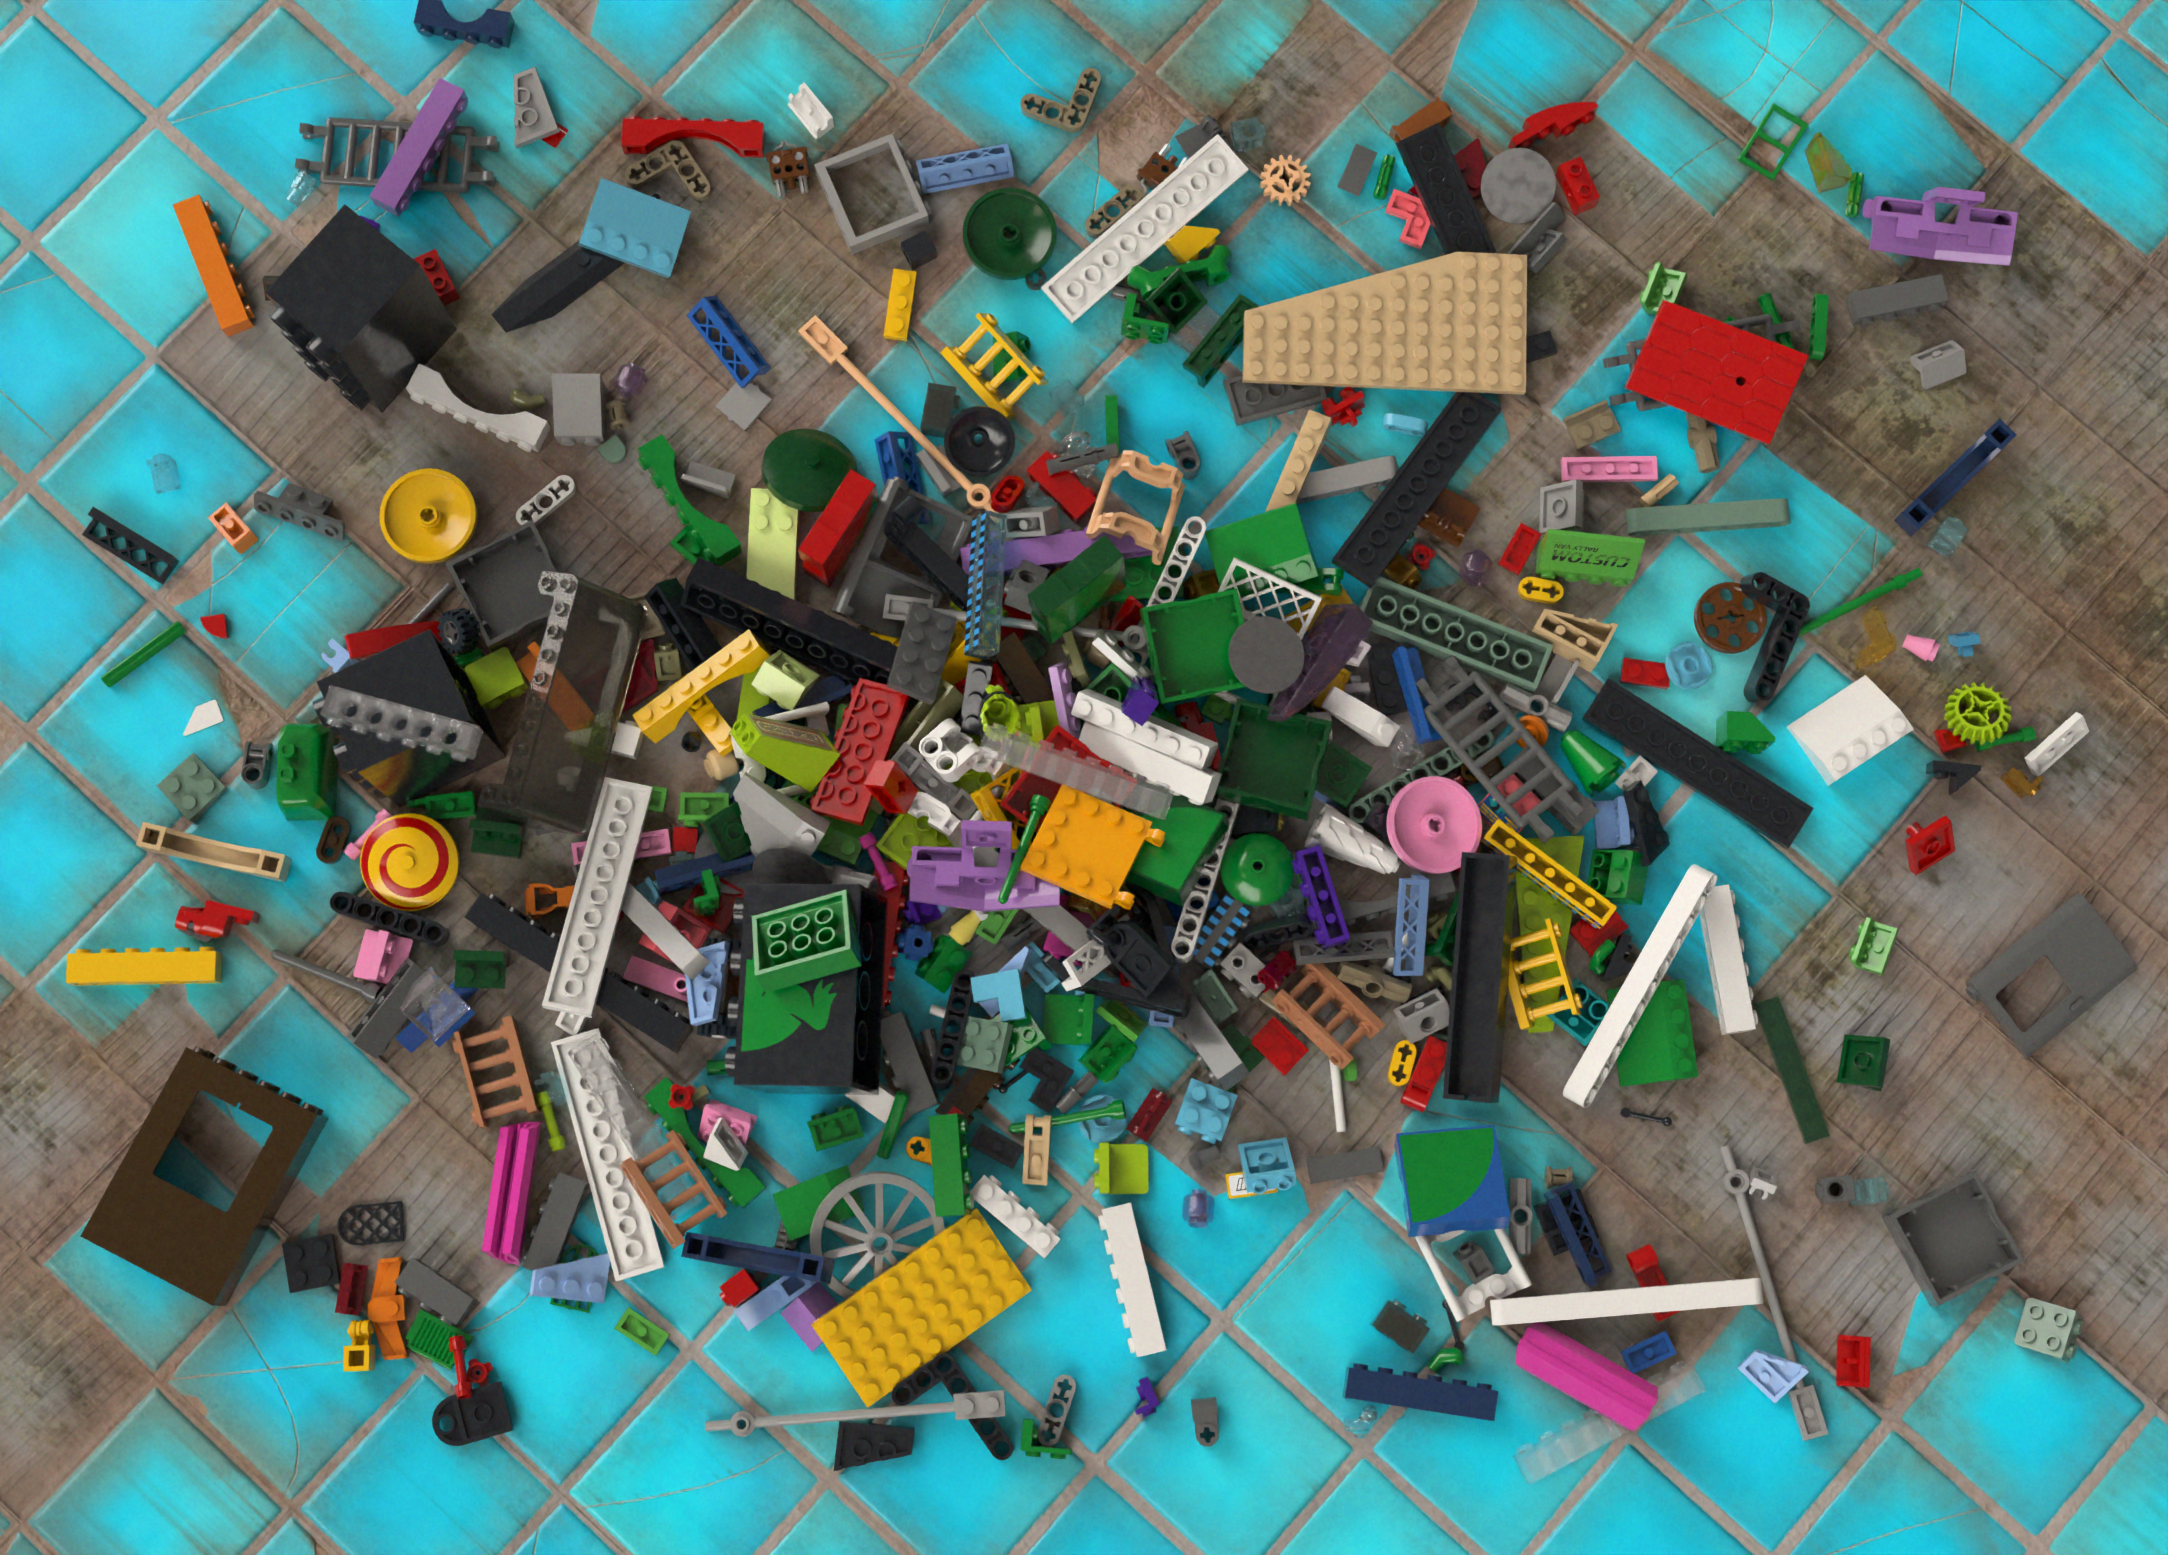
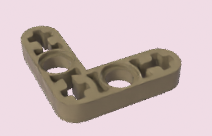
(1066, 112)
(670, 162)
(1122, 196)

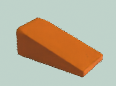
(233, 528)

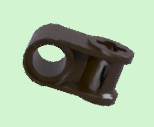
(1490, 769)

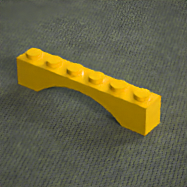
(664, 712)

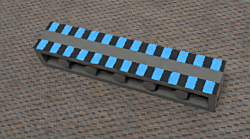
(1221, 929)

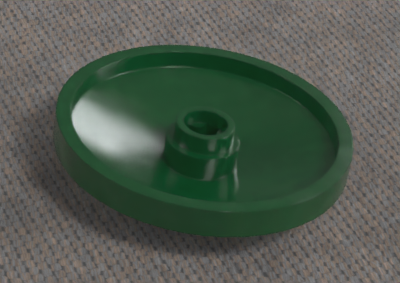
(1009, 233)
(806, 468)

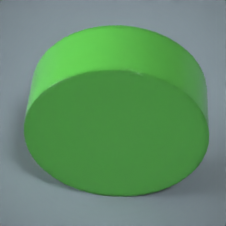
(1350, 1071)

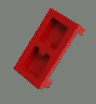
(1853, 1361)

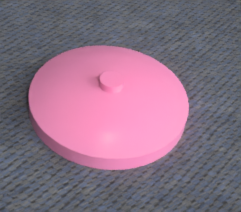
(1433, 824)

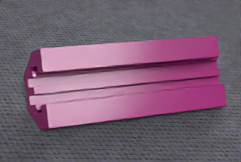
(511, 1191)
(1585, 1376)

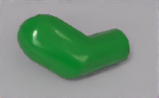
(1599, 955)
(1446, 1355)

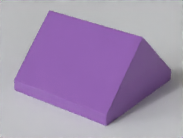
(807, 1309)

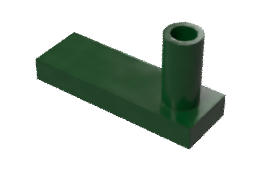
(1446, 942)

